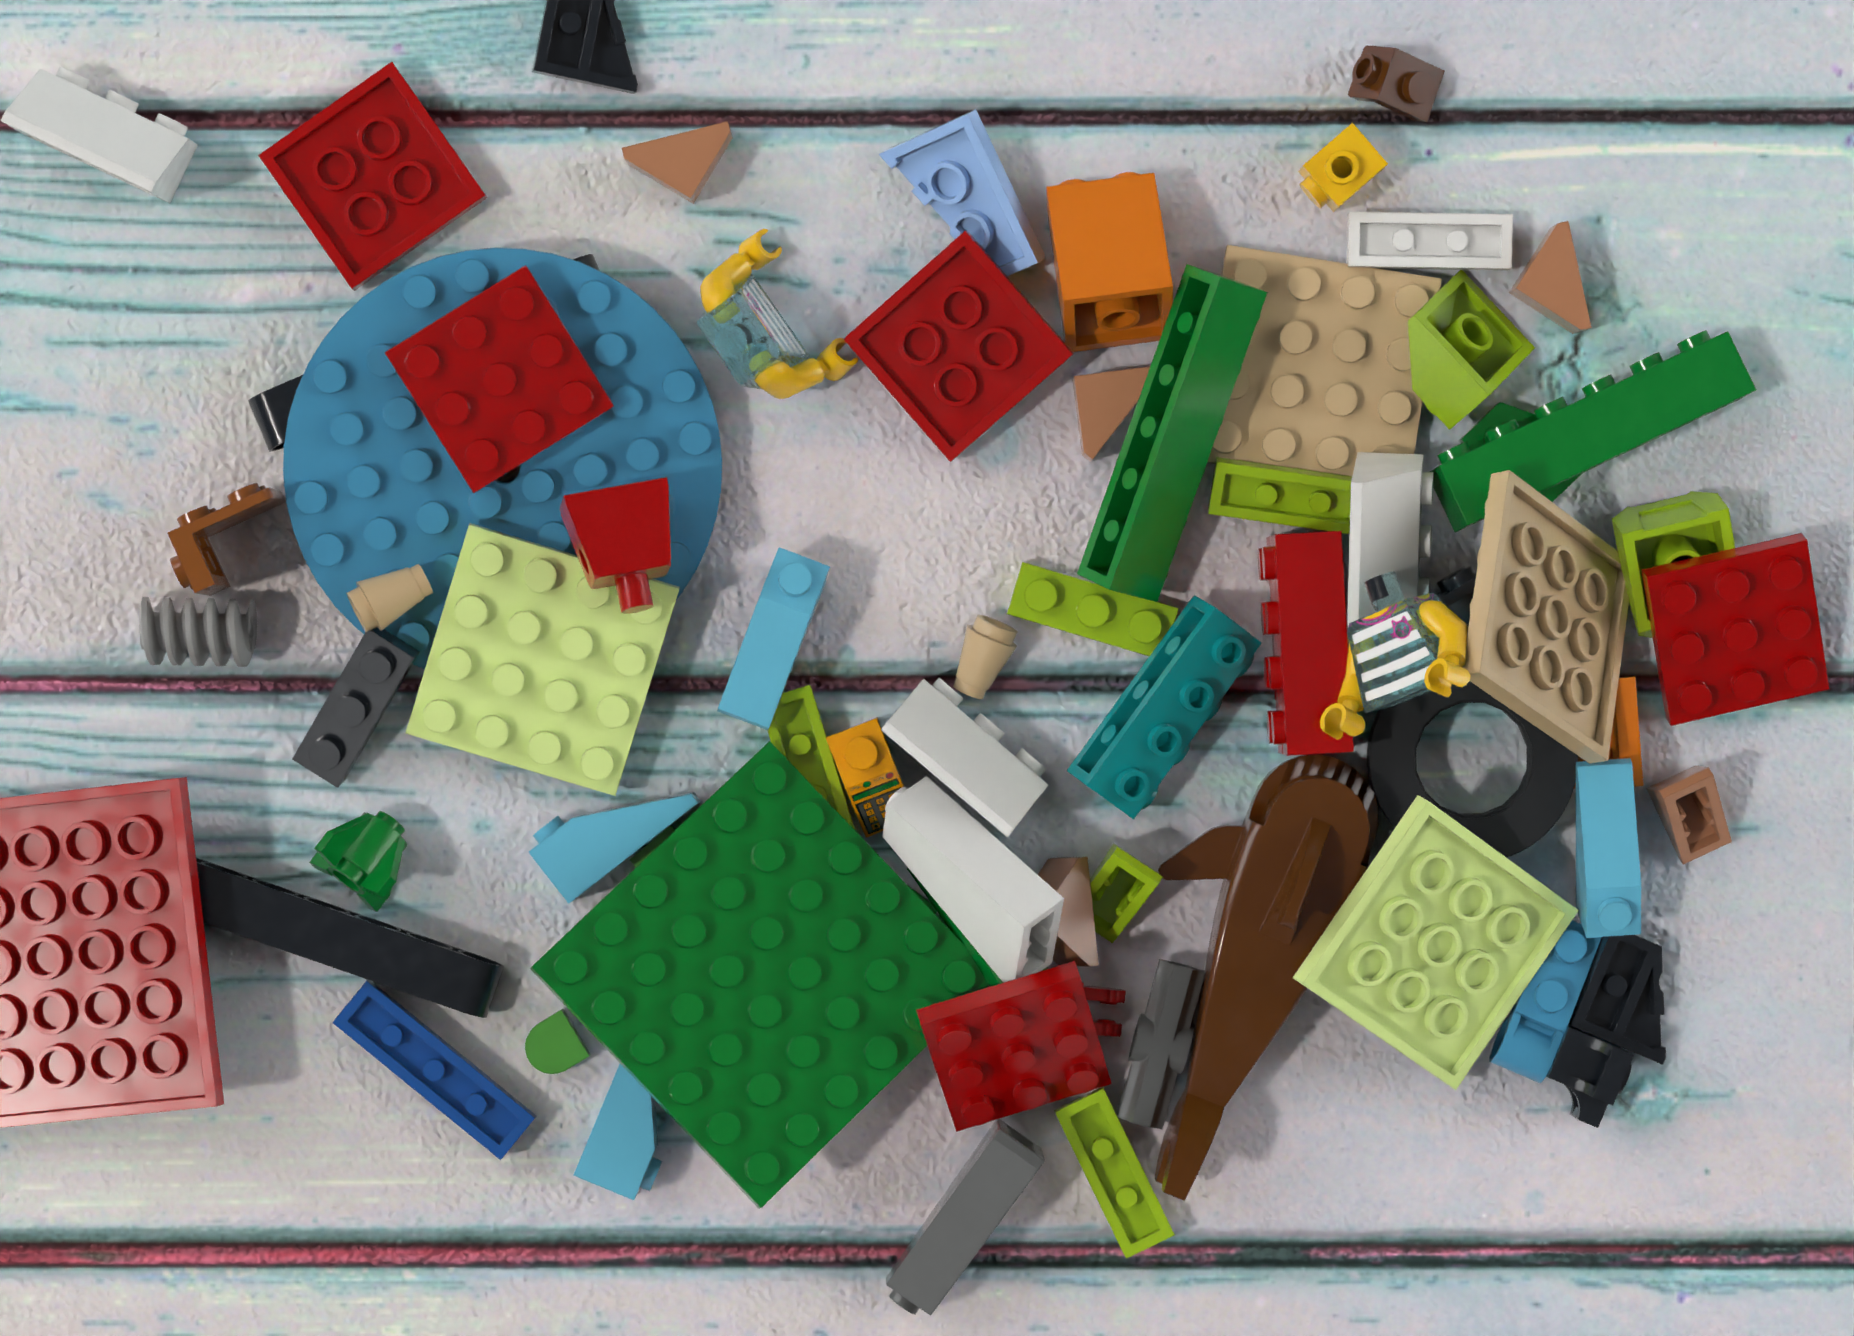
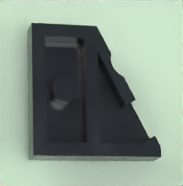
(584, 45)
(1624, 996)

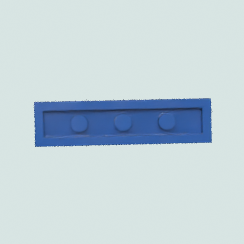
(434, 1069)

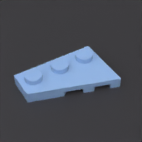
(968, 187)

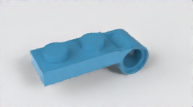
(1543, 1011)

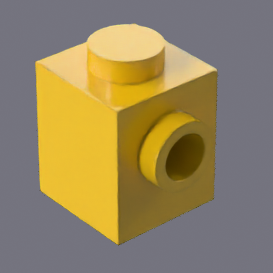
(1340, 169)

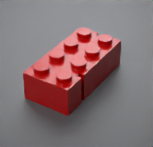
(1307, 638)

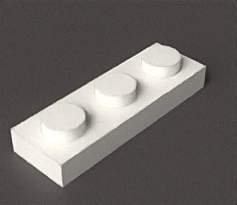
(1429, 240)

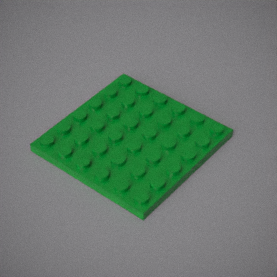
(760, 974)

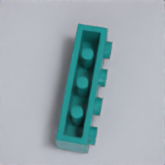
(1165, 707)

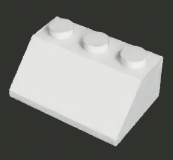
(103, 132)
(1387, 525)
(967, 754)

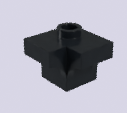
(1591, 1072)

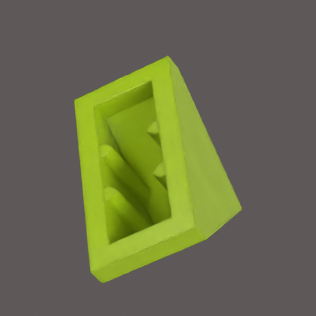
(1119, 891)

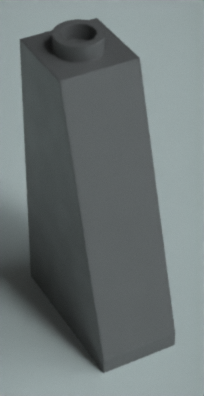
(964, 1218)

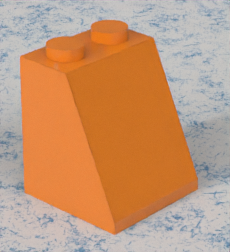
(1110, 260)

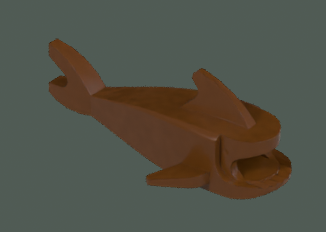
(1279, 891)

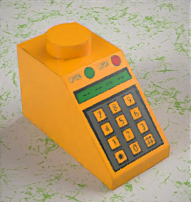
(866, 771)

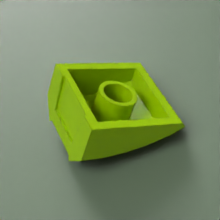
(1667, 534)

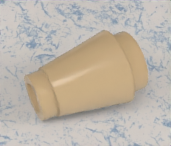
(388, 596)
(983, 655)

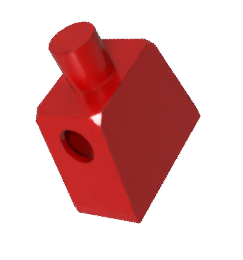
(622, 538)

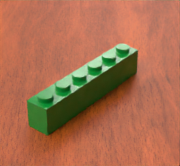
(1596, 428)
(1171, 433)

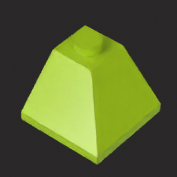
(1461, 349)

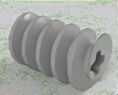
(197, 633)

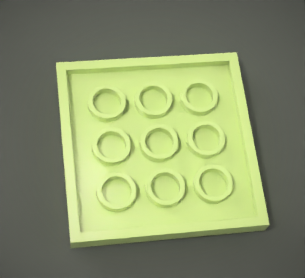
(538, 663)
(1436, 942)

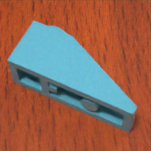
(773, 638)
(595, 843)
(1607, 849)
(622, 1140)

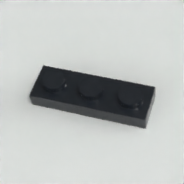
(355, 705)

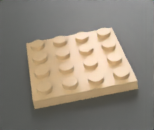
(1323, 363)
(1547, 618)

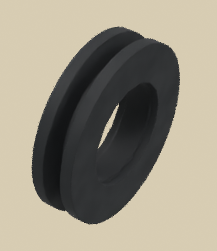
(1507, 828)

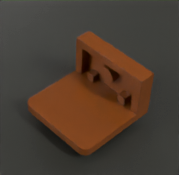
(196, 559)

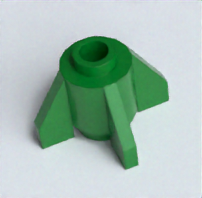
(363, 856)

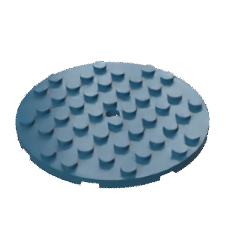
(380, 490)

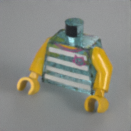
(752, 332)
(1397, 655)

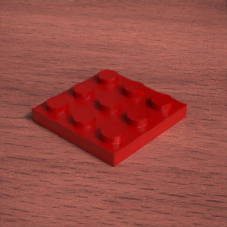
(372, 176)
(958, 346)
(499, 379)
(1736, 629)
(1014, 1046)

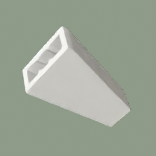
(975, 880)

